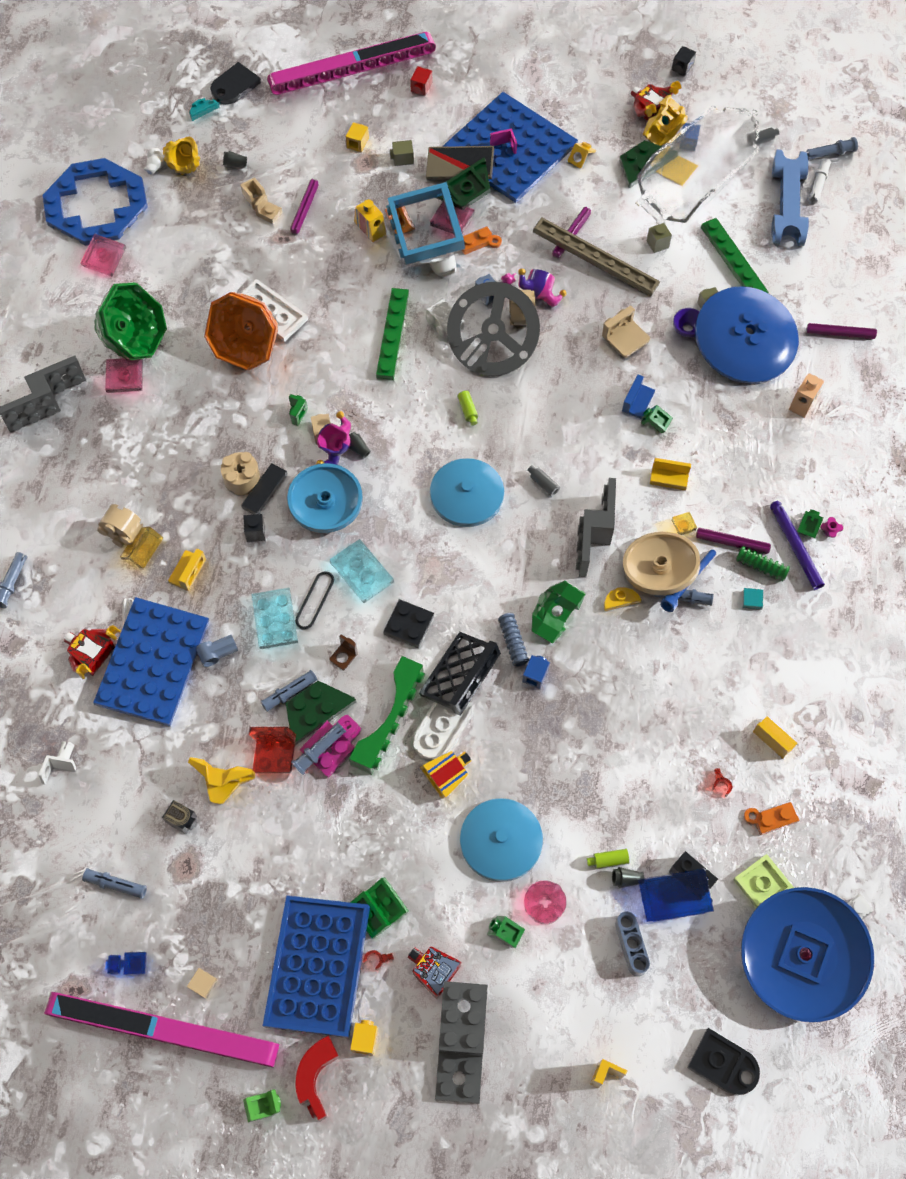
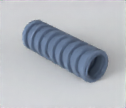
(513, 639)

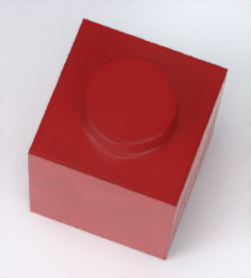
(421, 81)

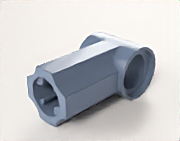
(211, 652)

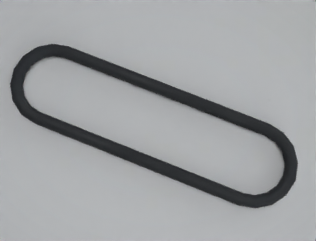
(307, 597)

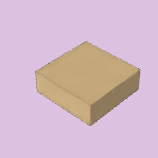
(202, 983)

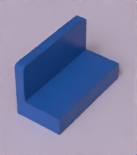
(638, 398)

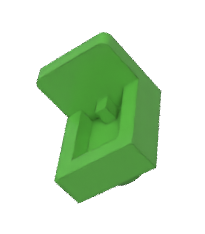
(262, 1105)

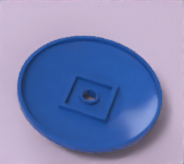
(735, 352)
(839, 950)

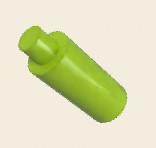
(468, 407)
(609, 858)

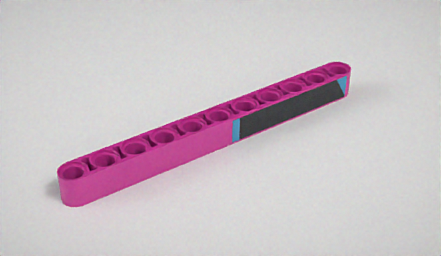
(351, 63)
(162, 1029)

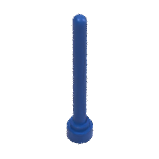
(670, 602)

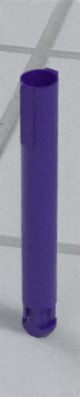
(797, 545)

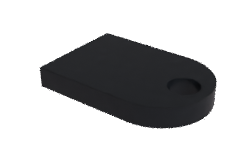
(234, 84)
(723, 1063)

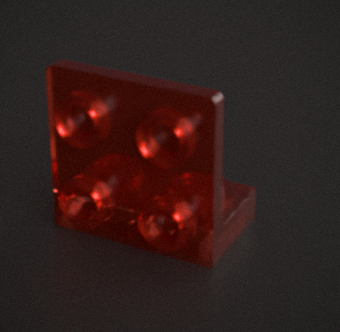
(273, 749)

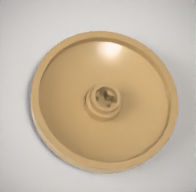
(661, 563)

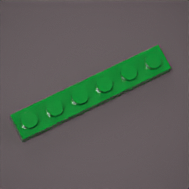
(731, 255)
(392, 334)

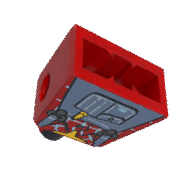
(433, 969)

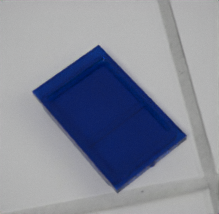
(676, 895)

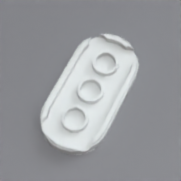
(440, 730)

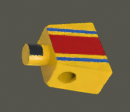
(370, 220)
(446, 772)

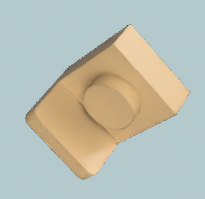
(267, 210)

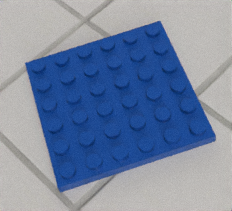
(539, 144)

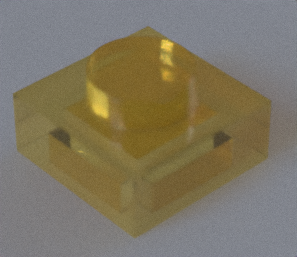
(684, 523)

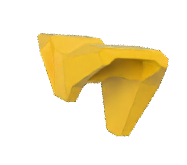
(659, 133)
(221, 782)

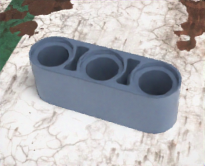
(632, 933)

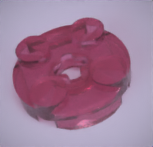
(554, 909)

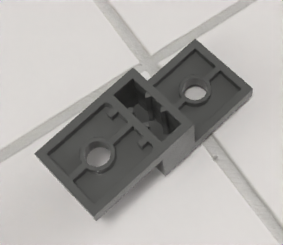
(41, 401)
(596, 527)
(461, 1042)

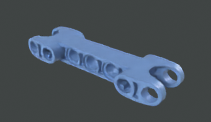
(789, 220)

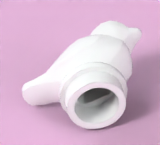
(154, 161)

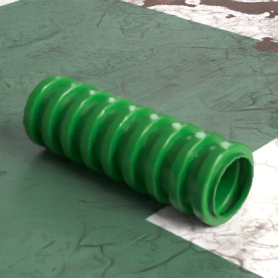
(762, 563)

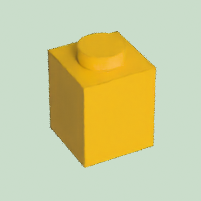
(357, 137)
(364, 1038)

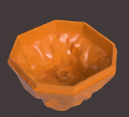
(241, 330)

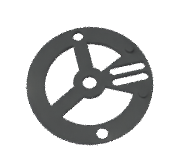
(500, 292)

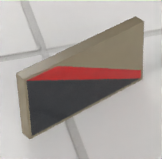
(449, 161)

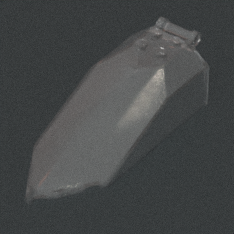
(698, 163)

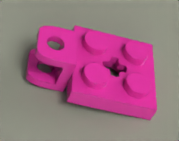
(341, 748)

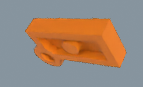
(480, 239)
(772, 818)

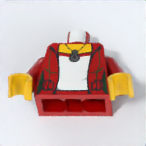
(647, 100)
(90, 649)

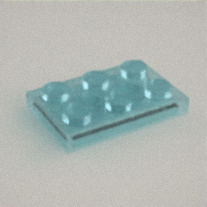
(361, 571)
(274, 618)

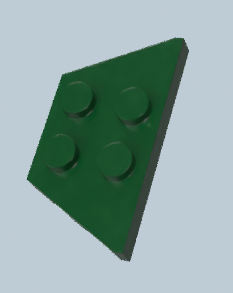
(635, 160)
(469, 185)
(314, 707)

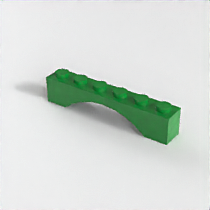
(369, 750)

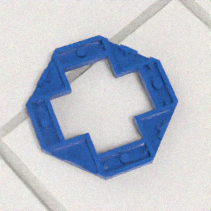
(66, 185)

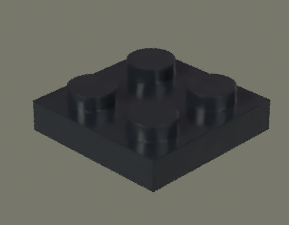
(408, 623)

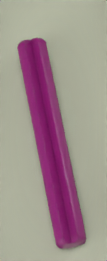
(304, 206)
(574, 229)
(838, 330)
(733, 540)

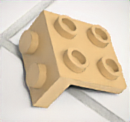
(624, 333)

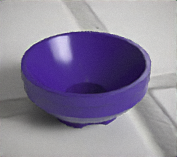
(685, 317)

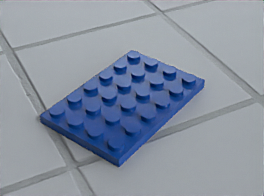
(151, 662)
(317, 966)

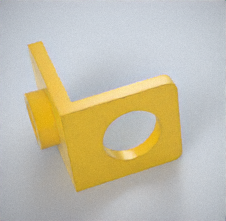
(583, 148)

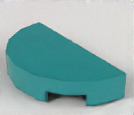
(202, 107)

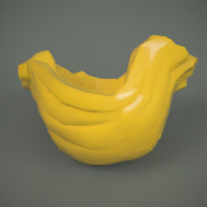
(182, 155)

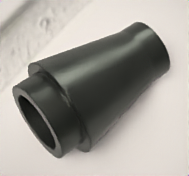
(233, 159)
(358, 445)
(625, 877)

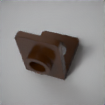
(348, 647)

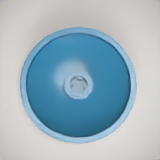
(467, 492)
(325, 498)
(501, 840)

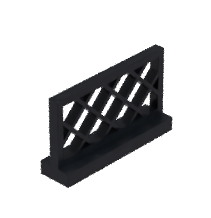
(475, 676)

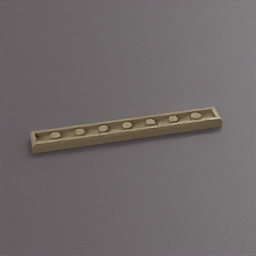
(596, 256)

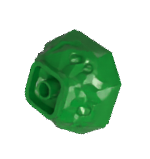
(130, 321)

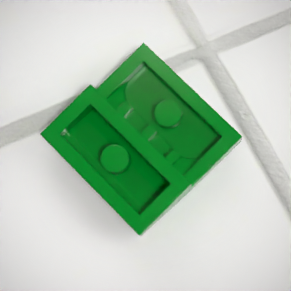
(384, 905)

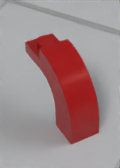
(310, 1066)

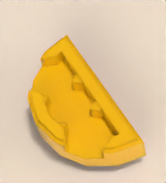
(620, 598)

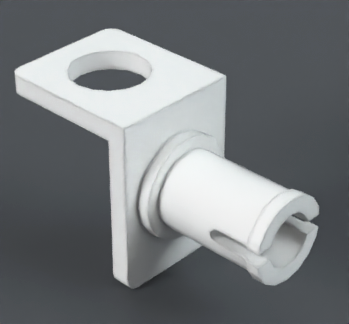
(61, 761)

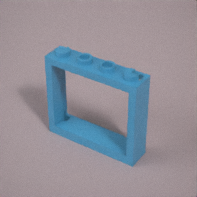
(431, 250)

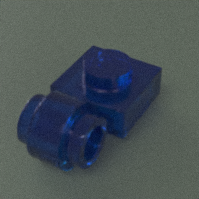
(134, 964)

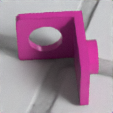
(503, 137)

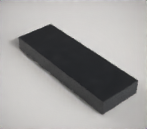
(264, 489)

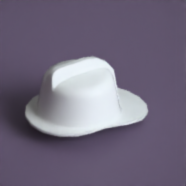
(442, 265)

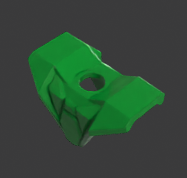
(560, 594)

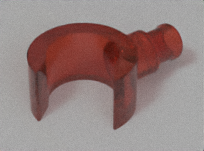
(720, 779)
(382, 958)

